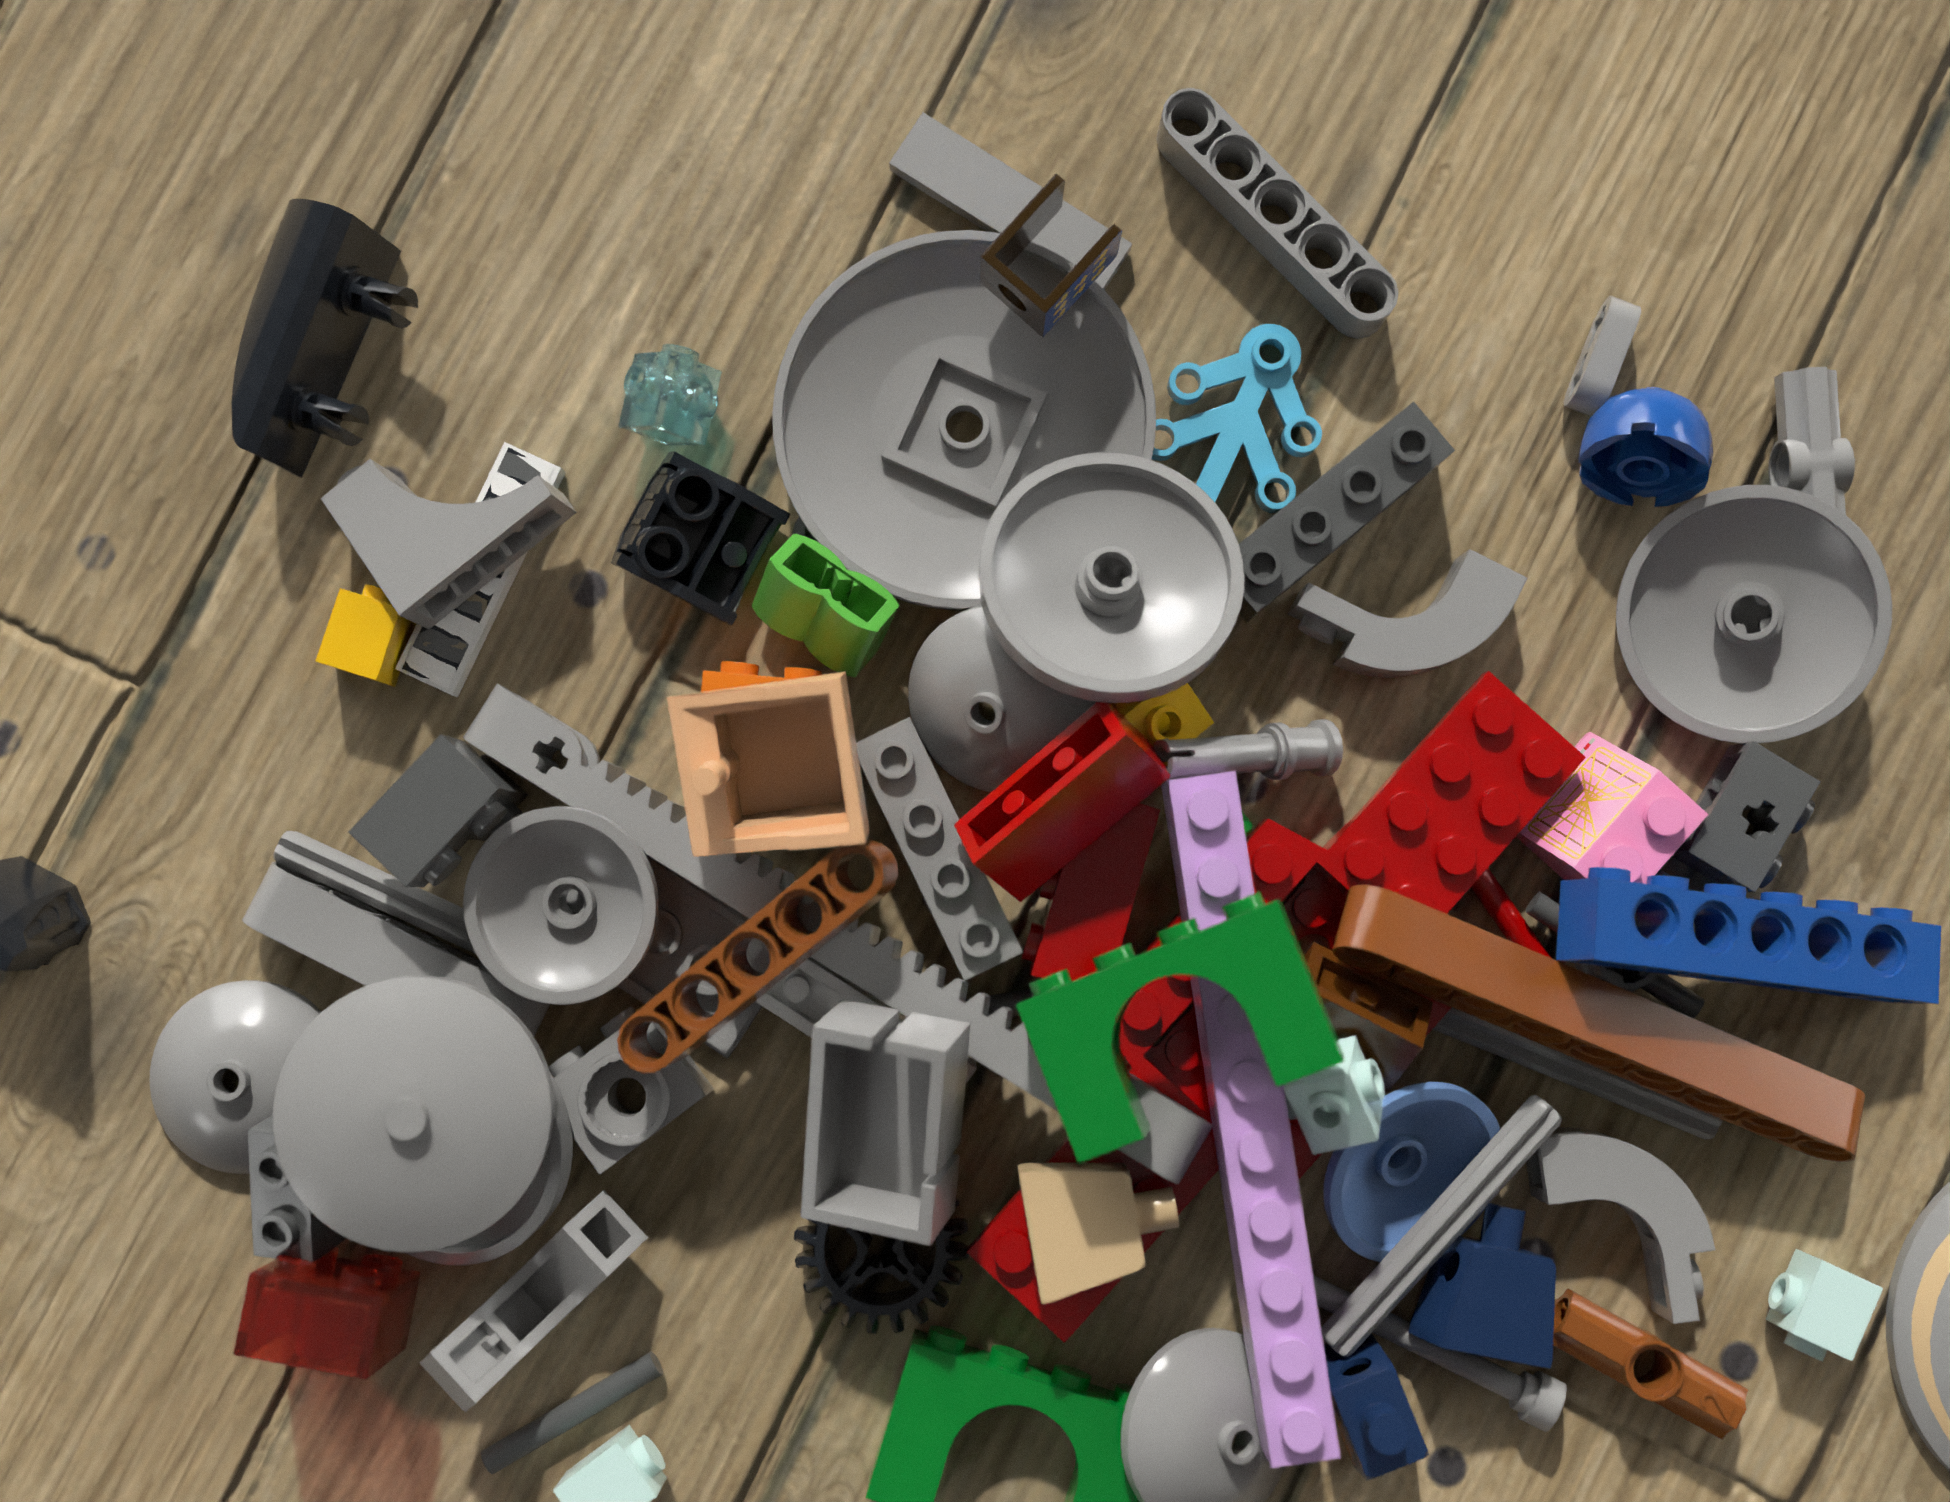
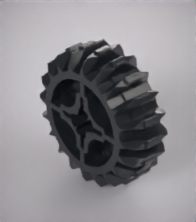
(901, 1264)

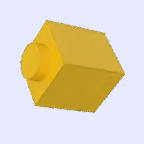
(365, 636)

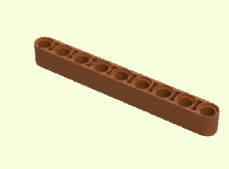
(1598, 1023)

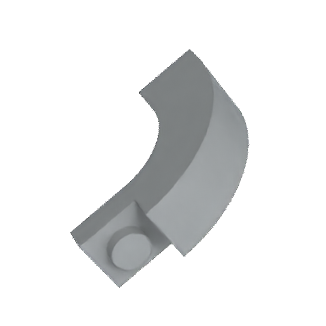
(1461, 617)
(1668, 1218)
(533, 1301)

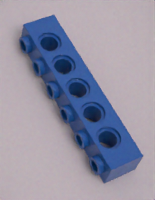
(1747, 939)

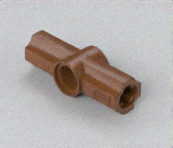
(1673, 1382)

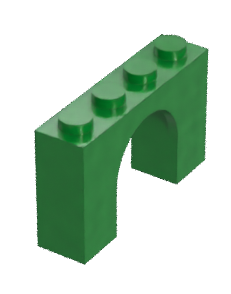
(1080, 1021)
(953, 1382)

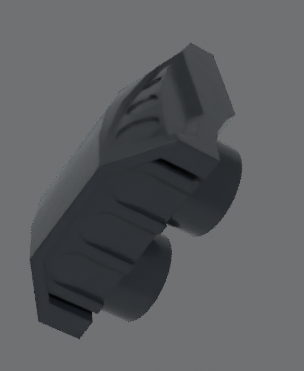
(698, 536)
(37, 915)

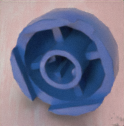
(1646, 447)

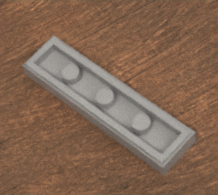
(991, 191)

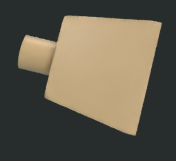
(1088, 1223)

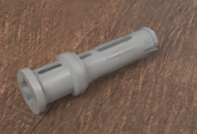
(1273, 752)

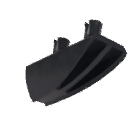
(305, 329)

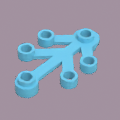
(1239, 420)

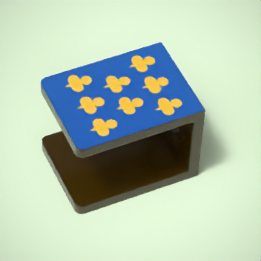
(1015, 293)

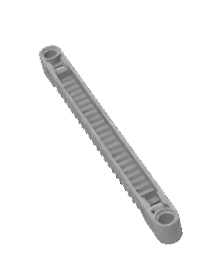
(525, 742)

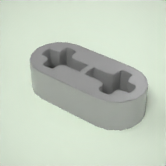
(1602, 356)

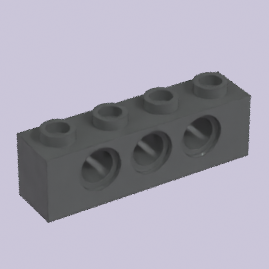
(1338, 506)

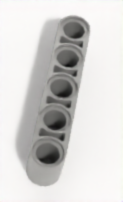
(1267, 185)
(365, 940)

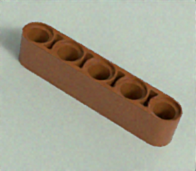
(727, 963)

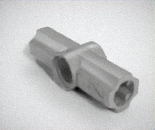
(1809, 443)

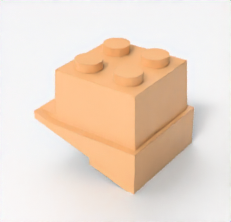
(770, 766)

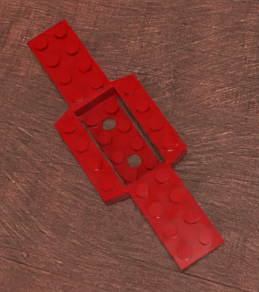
(1418, 836)

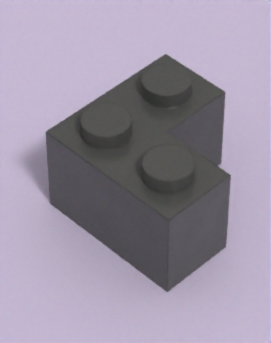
(434, 809)

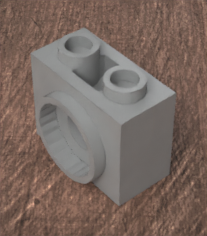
(589, 1090)

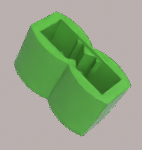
(824, 605)

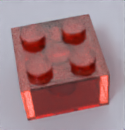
(328, 1313)

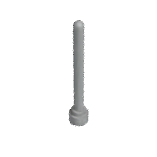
(1534, 1396)

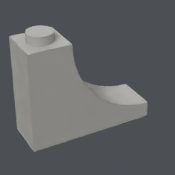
(437, 552)

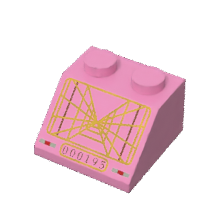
(1611, 816)

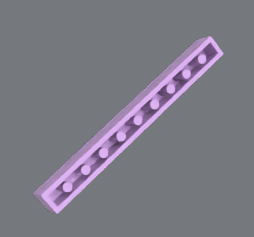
(1252, 1146)

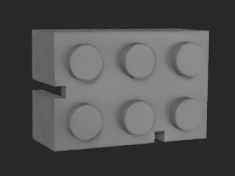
(884, 1121)

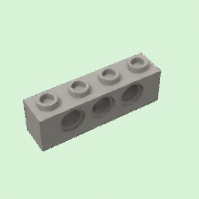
(926, 833)

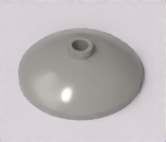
(967, 666)
(521, 912)
(227, 1027)
(1184, 1423)

